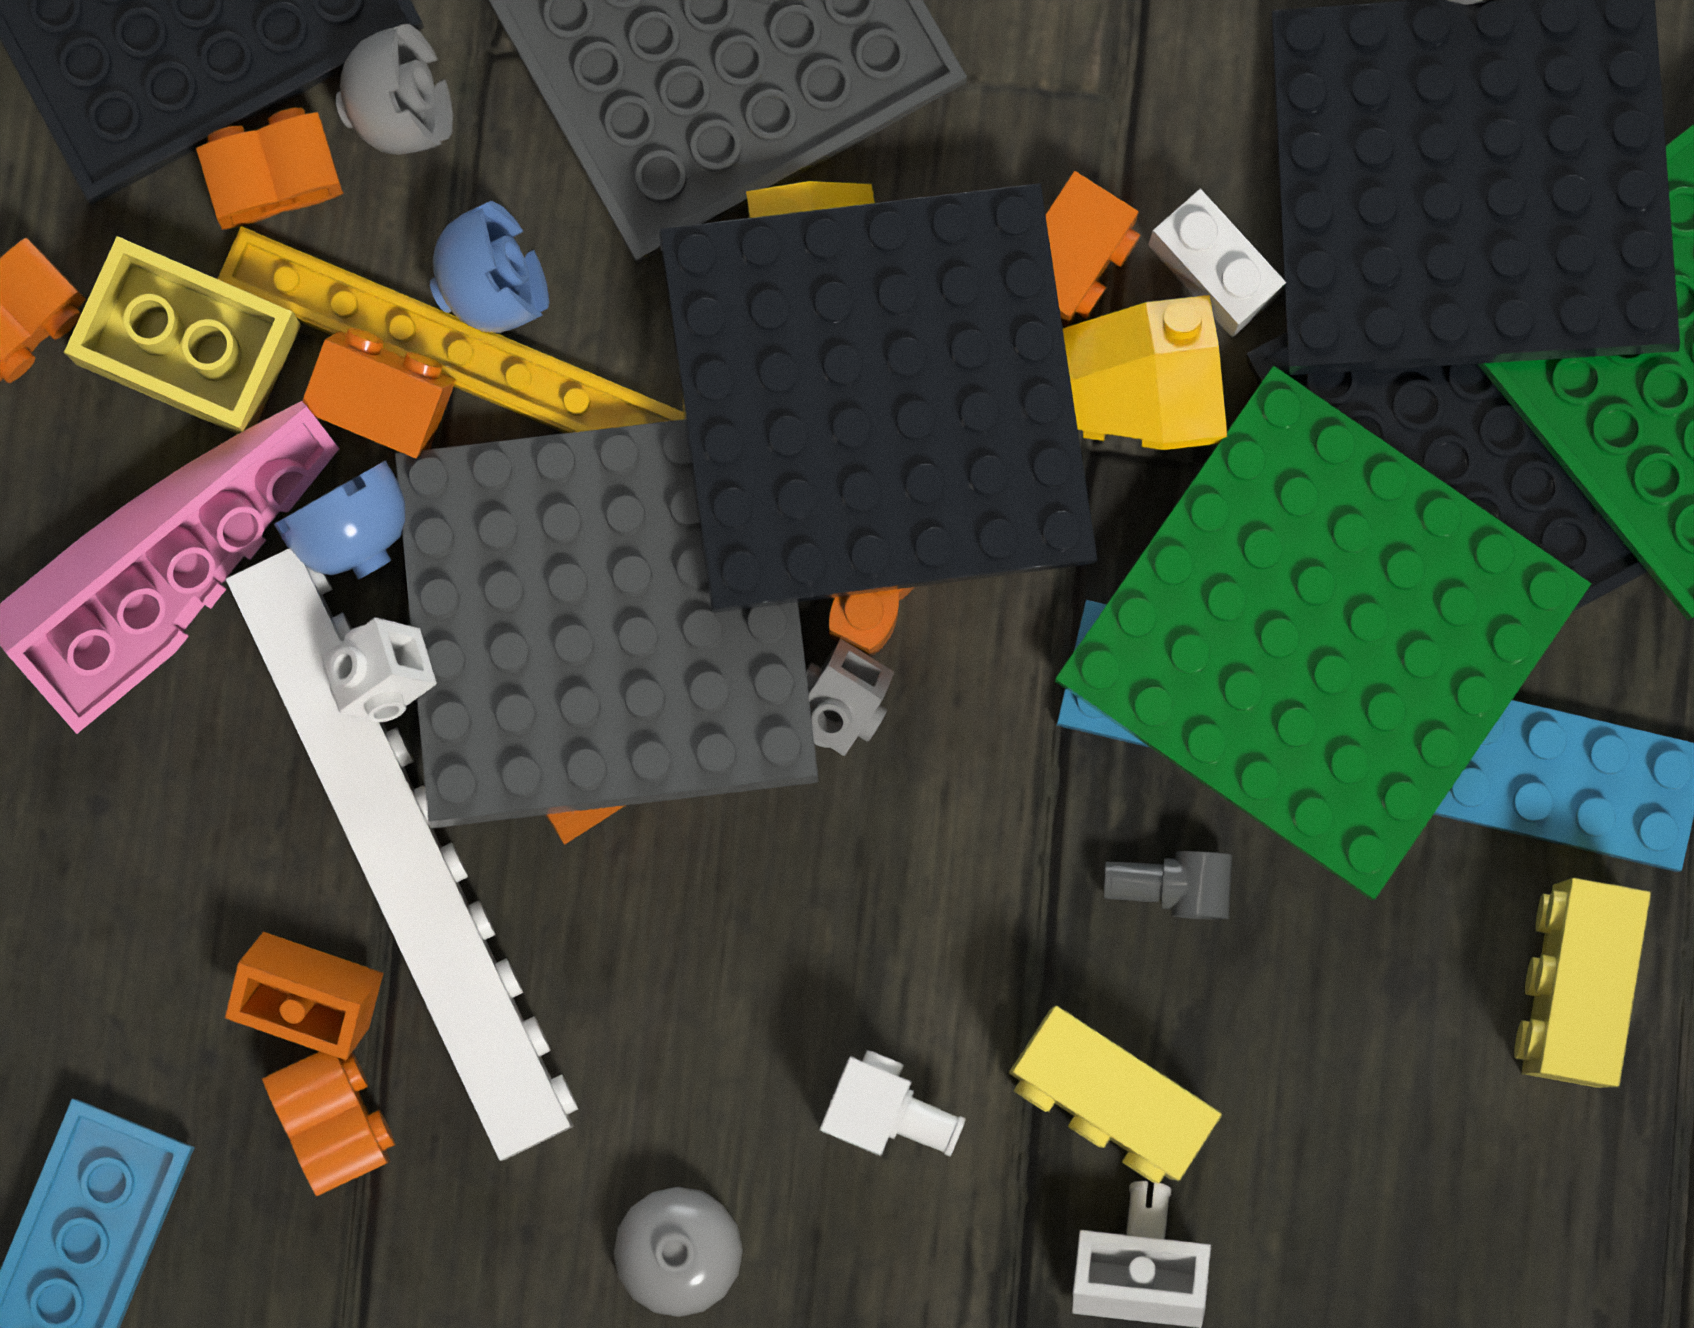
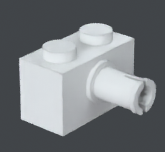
(878, 1105)
(1141, 1272)

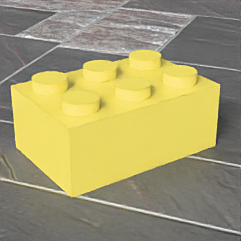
(182, 337)
(1583, 982)
(1113, 1097)

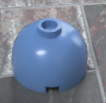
(485, 274)
(348, 525)

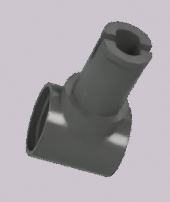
(1188, 885)

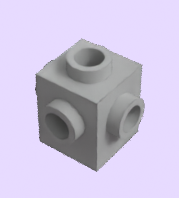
(846, 697)

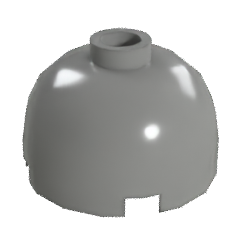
(392, 93)
(678, 1251)

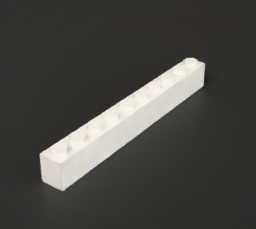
(406, 864)

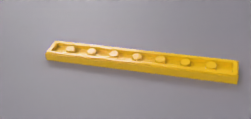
(478, 360)

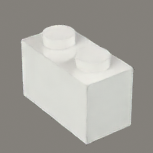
(1216, 261)

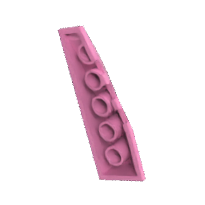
(141, 576)

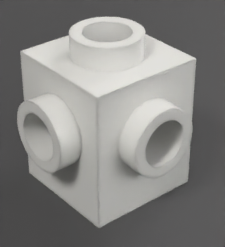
(379, 670)

